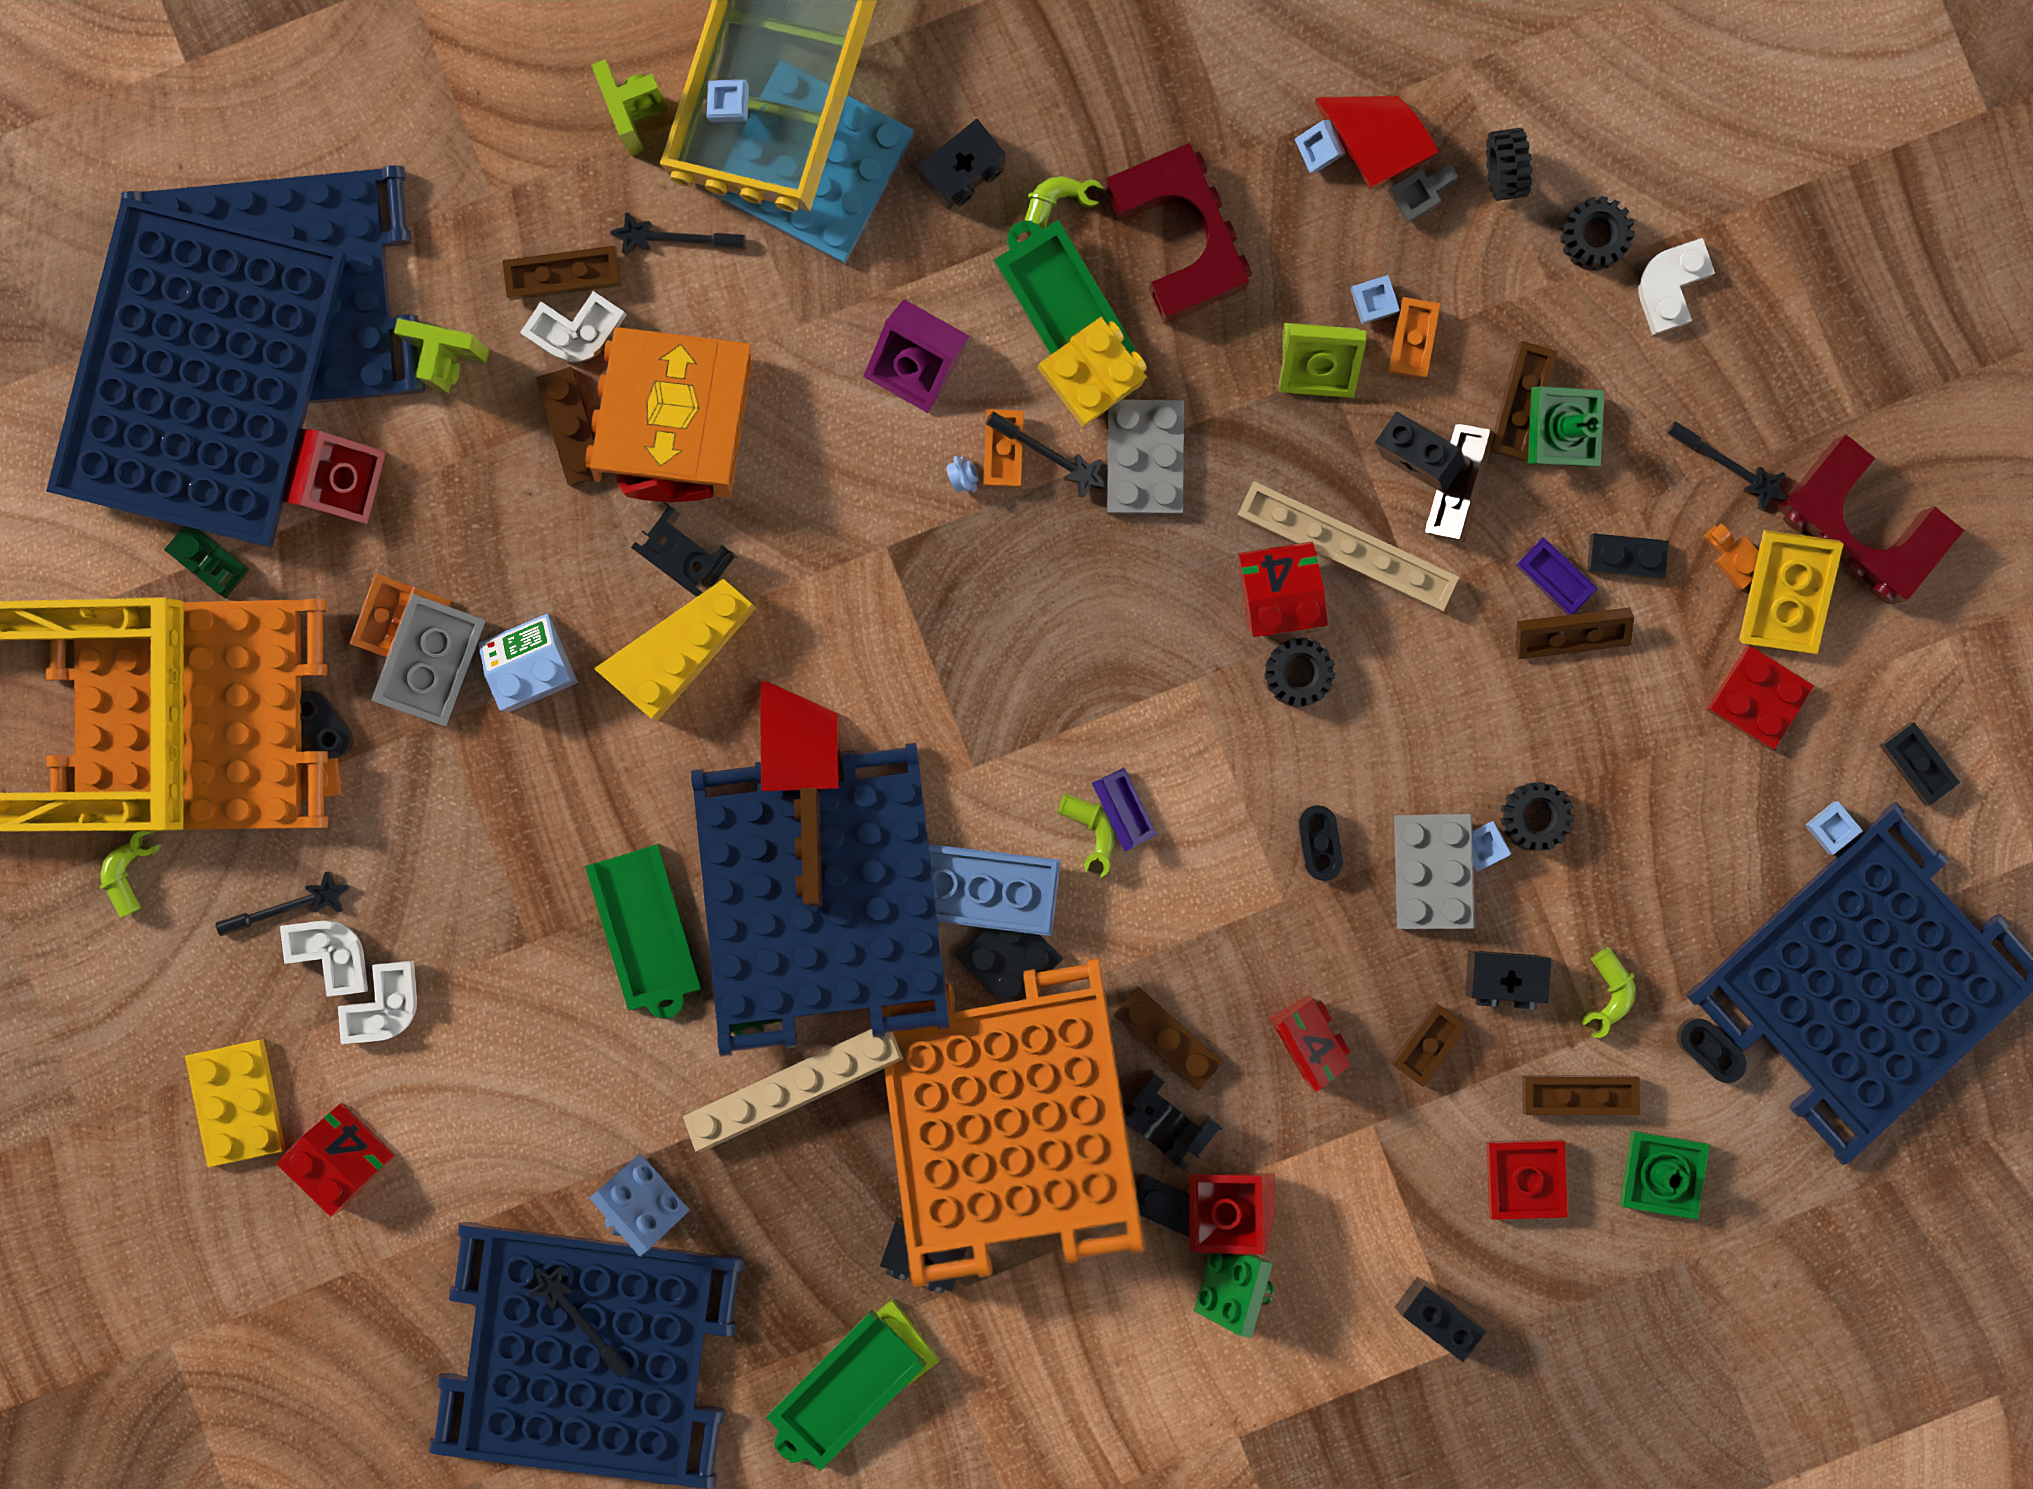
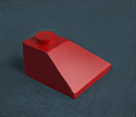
(1231, 1212)

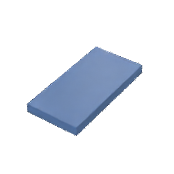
(995, 889)

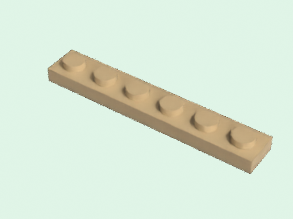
(1348, 546)
(791, 1089)

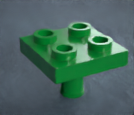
(1566, 426)
(1664, 1174)
(1234, 1291)

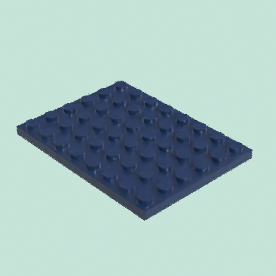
(196, 372)

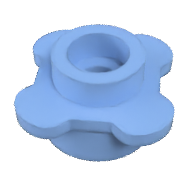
(963, 474)

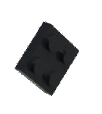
(1002, 956)

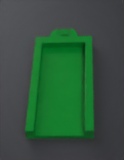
(1053, 284)
(644, 930)
(843, 1392)

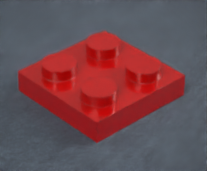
(1760, 697)
(1527, 1179)

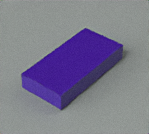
(1556, 577)
(1124, 809)

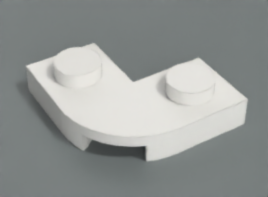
(1662, 281)
(577, 339)
(336, 946)
(391, 1011)

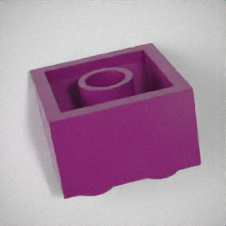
(915, 355)

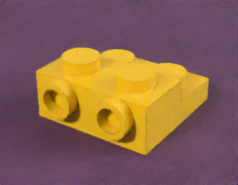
(1093, 371)

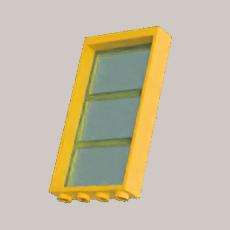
(798, 77)

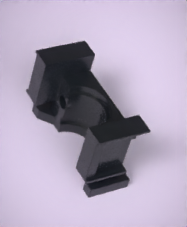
(681, 554)
(1167, 1123)

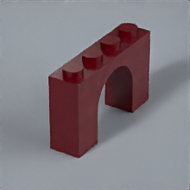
(1180, 180)
(1818, 510)

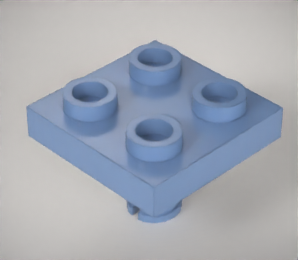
(639, 1205)

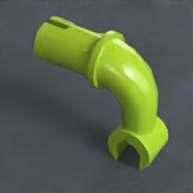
(1048, 192)
(1096, 820)
(114, 874)
(1621, 988)

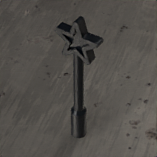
(637, 234)
(1081, 472)
(1762, 484)
(320, 895)
(554, 1290)

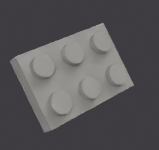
(1145, 457)
(428, 660)
(1434, 871)

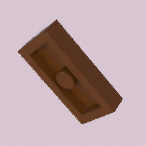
(1429, 1044)

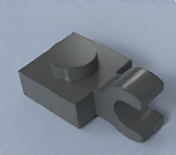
(1419, 194)

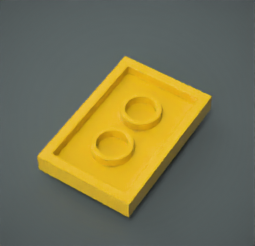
(1790, 591)
(235, 1102)

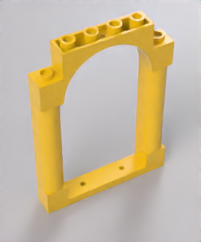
(111, 619)

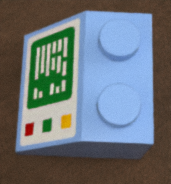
(526, 664)

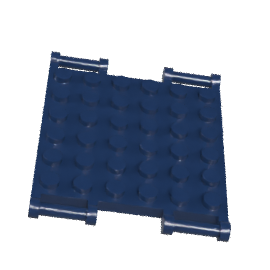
(342, 215)
(878, 913)
(1869, 983)
(538, 1380)

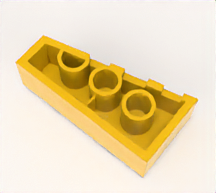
(674, 652)

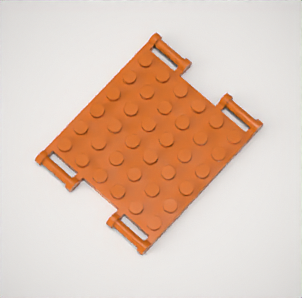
(237, 715)
(1012, 1127)

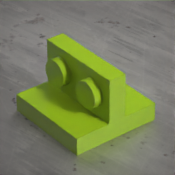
(629, 103)
(440, 351)
(1321, 360)

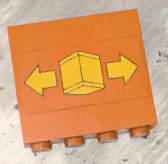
(671, 408)

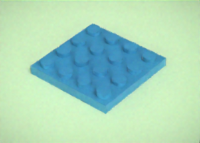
(853, 180)

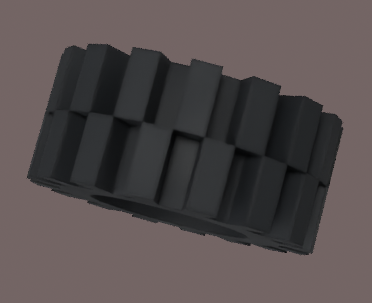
(1509, 164)
(1611, 215)
(1319, 660)
(1560, 816)

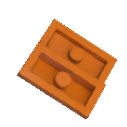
(383, 613)

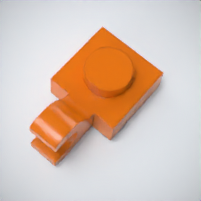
(1736, 558)

